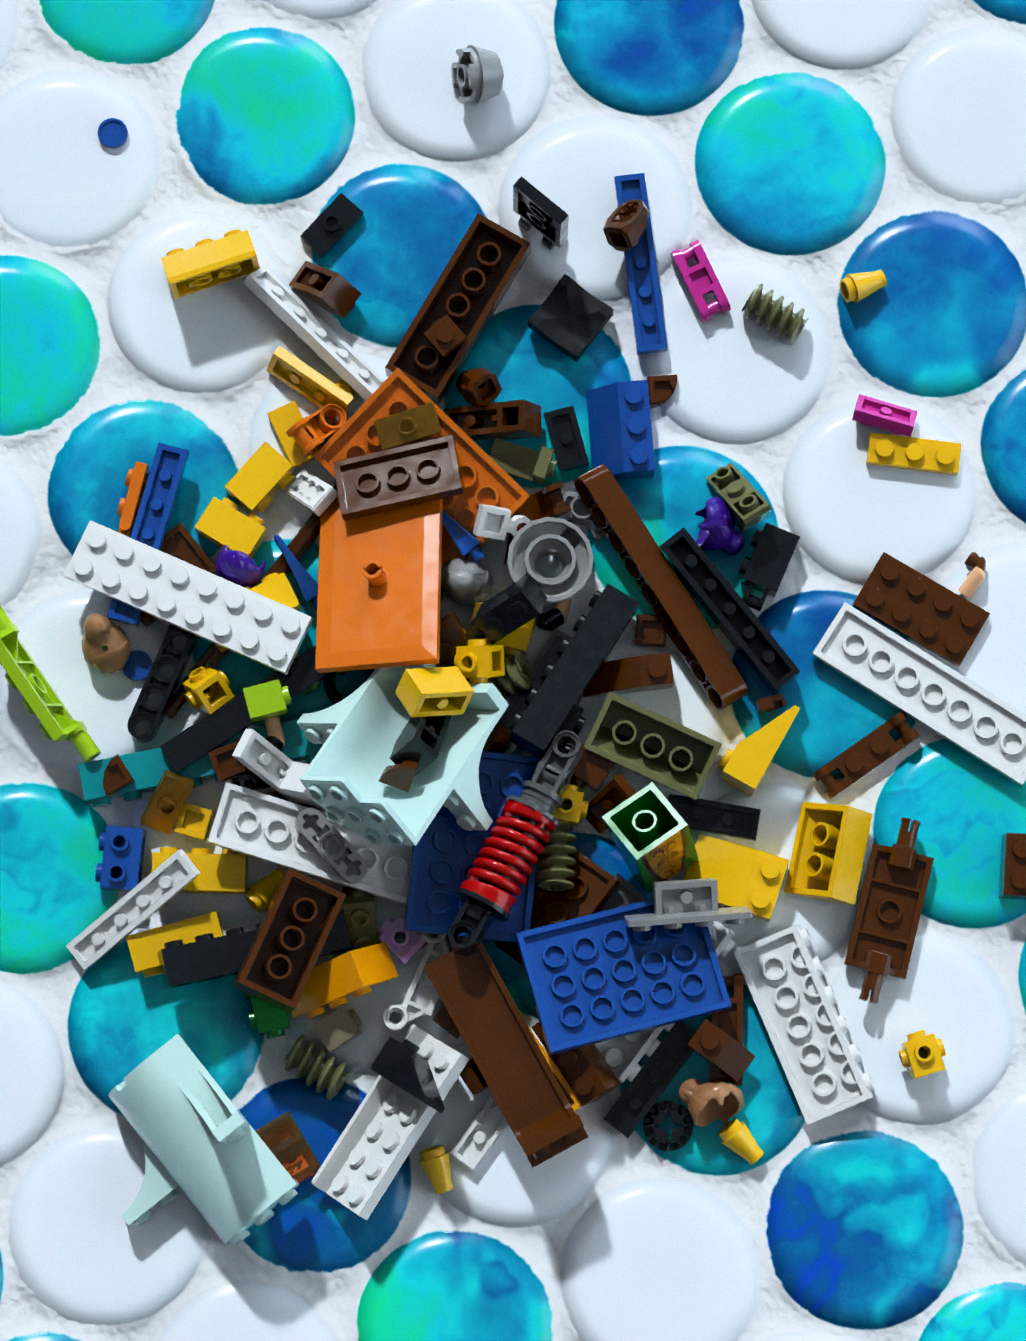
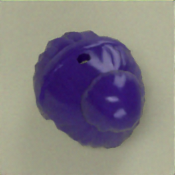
(719, 528)
(239, 568)

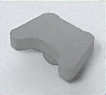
(580, 514)

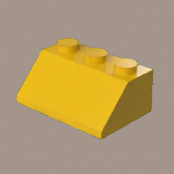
(210, 263)
(828, 852)

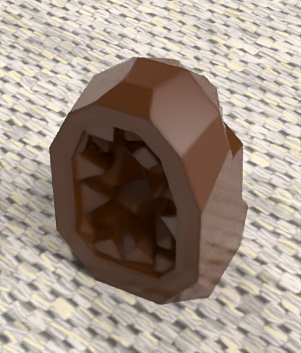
(626, 225)
(478, 386)

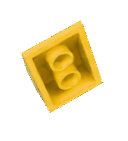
(752, 756)
(742, 874)

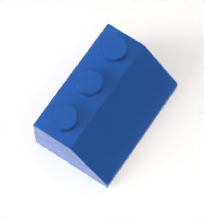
(621, 429)

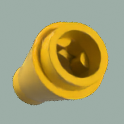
(860, 285)
(261, 892)
(740, 1140)
(437, 1168)

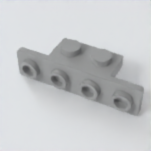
(686, 903)

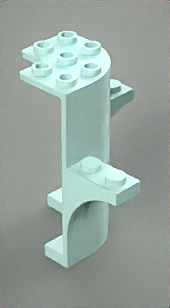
(358, 747)
(198, 1143)

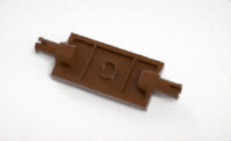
(889, 910)

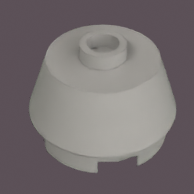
(477, 74)

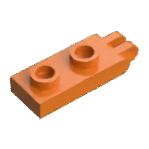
(128, 508)

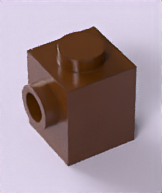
(591, 771)

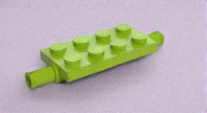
(38, 693)

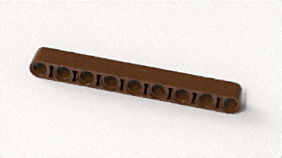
(661, 587)

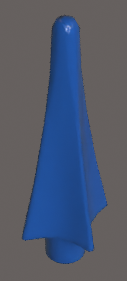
(463, 539)
(307, 585)

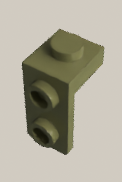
(523, 461)
(360, 918)

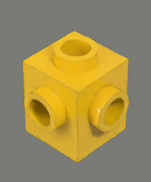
(480, 660)
(207, 689)
(578, 806)
(934, 1052)

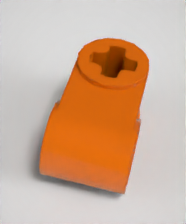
(314, 431)

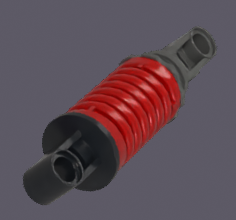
(514, 845)

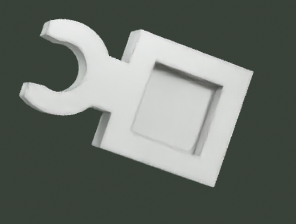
(495, 522)

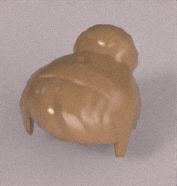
(102, 632)
(711, 1100)

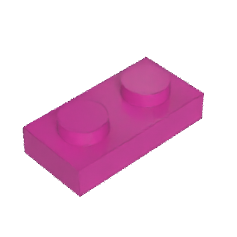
(884, 415)

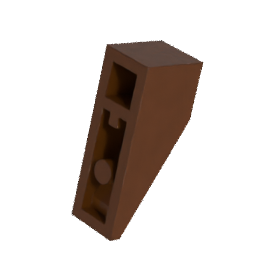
(498, 420)
(633, 675)

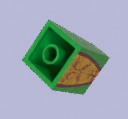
(651, 837)

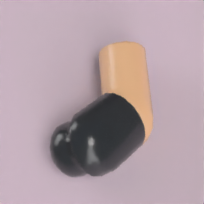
(555, 617)
(275, 732)

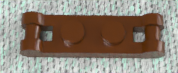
(866, 755)
(730, 1022)

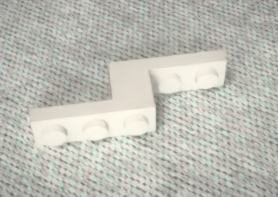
(273, 767)

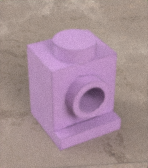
(410, 948)

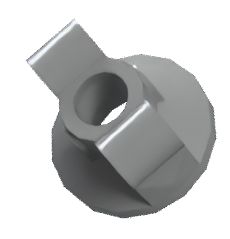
(555, 538)

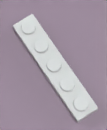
(133, 909)

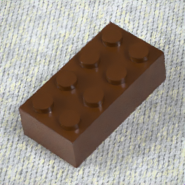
(289, 940)

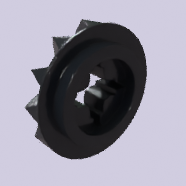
(251, 782)
(657, 1136)

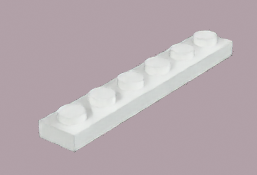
(314, 331)

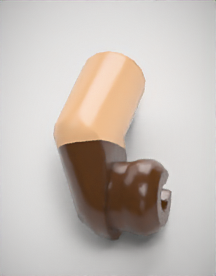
(976, 576)

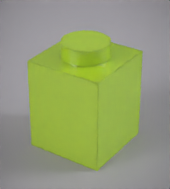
(267, 700)

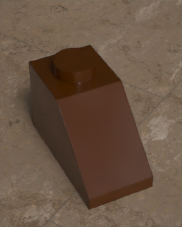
(325, 288)
(720, 1050)

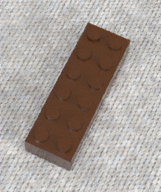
(469, 295)

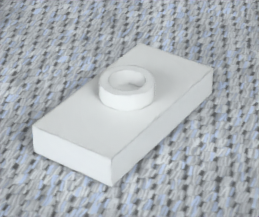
(311, 492)

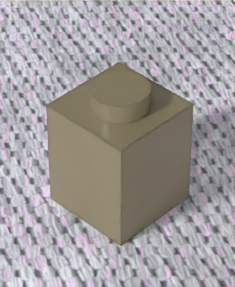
(338, 1028)

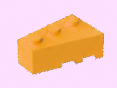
(345, 977)

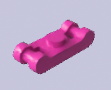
(700, 280)

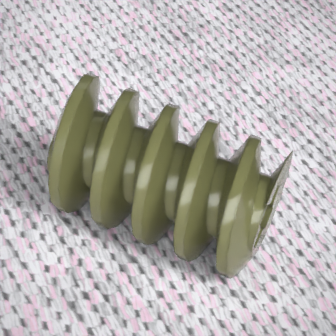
(775, 314)
(516, 678)
(554, 860)
(316, 1068)

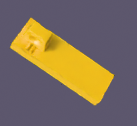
(308, 381)

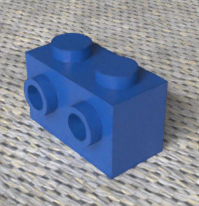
(122, 858)

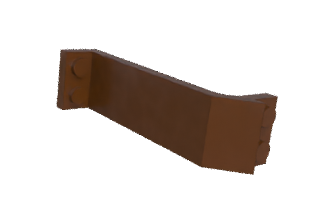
(506, 1054)

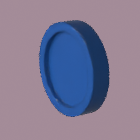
(112, 133)
(137, 666)

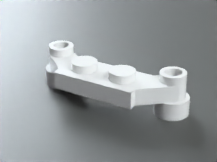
(421, 995)

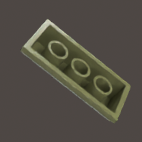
(652, 745)

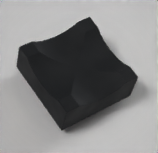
(570, 318)

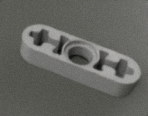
(308, 835)

